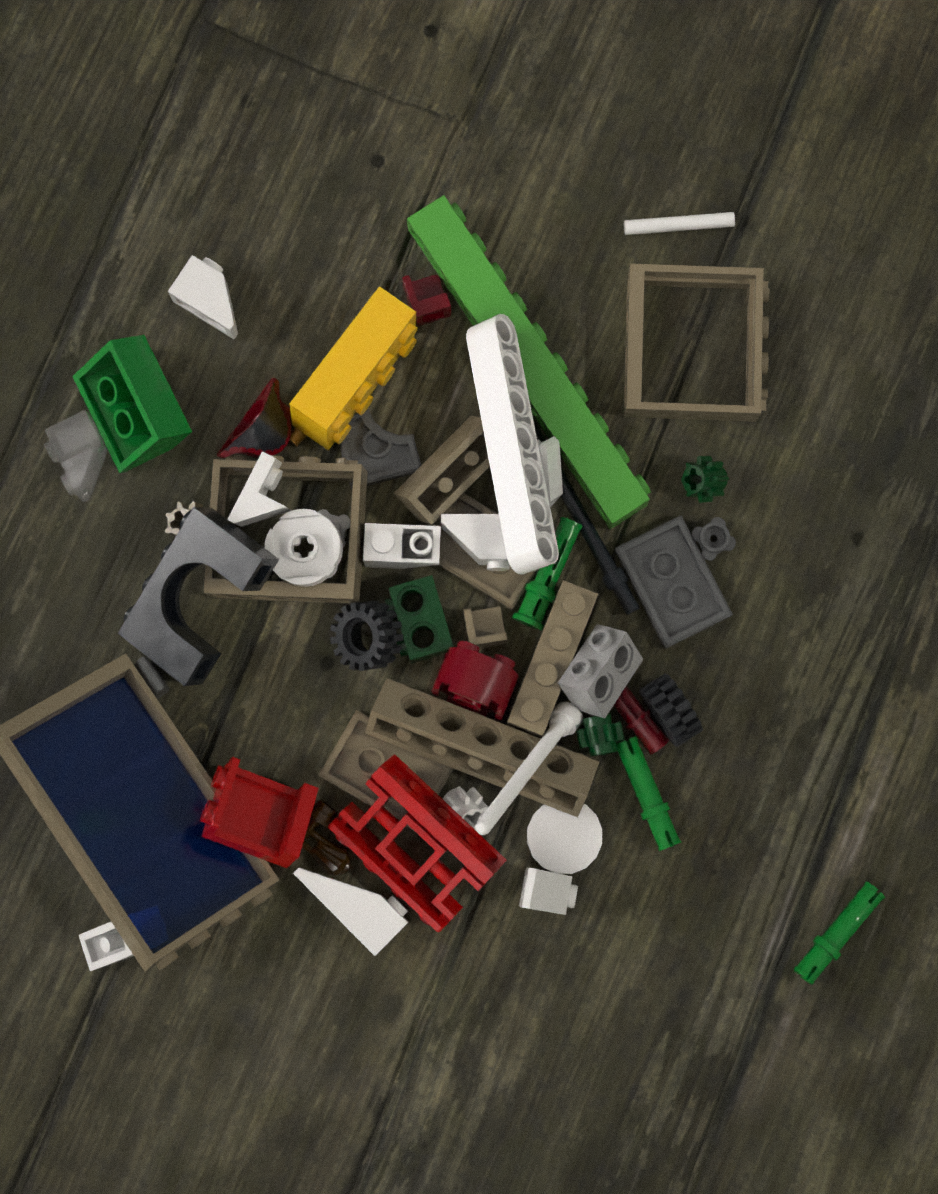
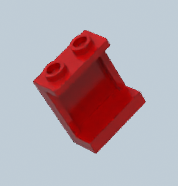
(258, 814)

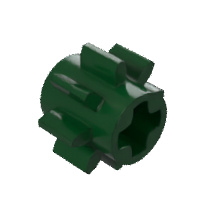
(704, 479)
(600, 735)

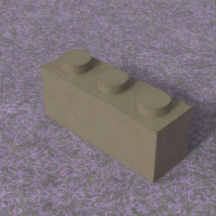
(446, 473)

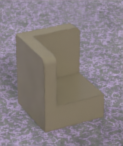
(485, 627)

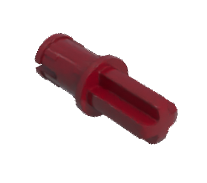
(640, 721)

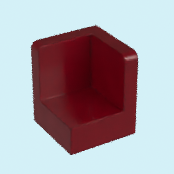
(427, 299)

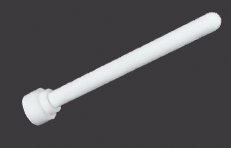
(563, 722)

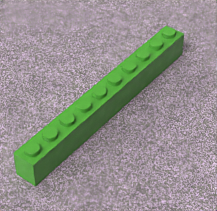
(553, 399)

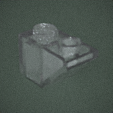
(80, 452)

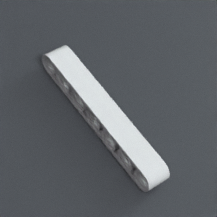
(512, 445)

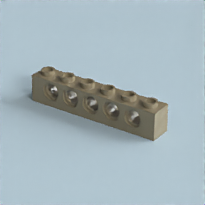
(478, 746)

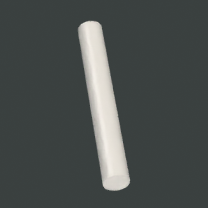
(679, 223)

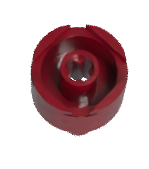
(476, 680)

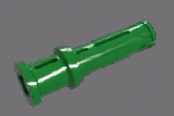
(541, 590)

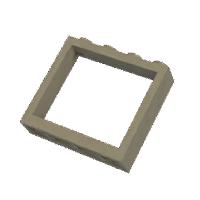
(757, 329)
(305, 470)

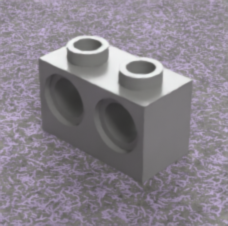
(600, 670)

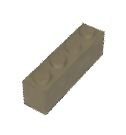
(552, 658)

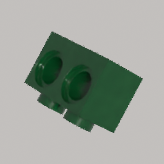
(428, 617)

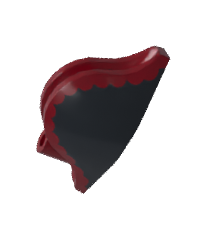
(262, 428)

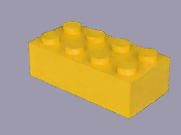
(354, 369)

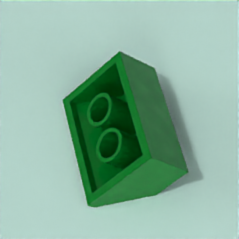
(131, 402)

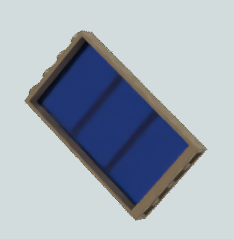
(129, 811)

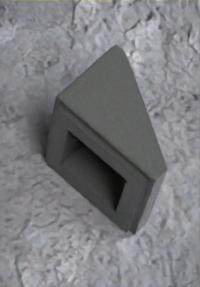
(152, 676)

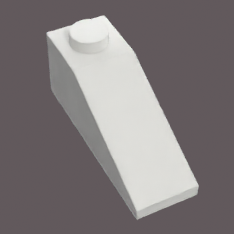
(547, 891)
(361, 911)

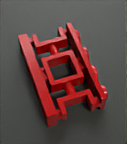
(435, 824)

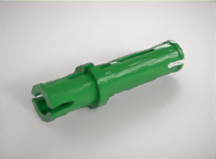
(648, 794)
(839, 932)

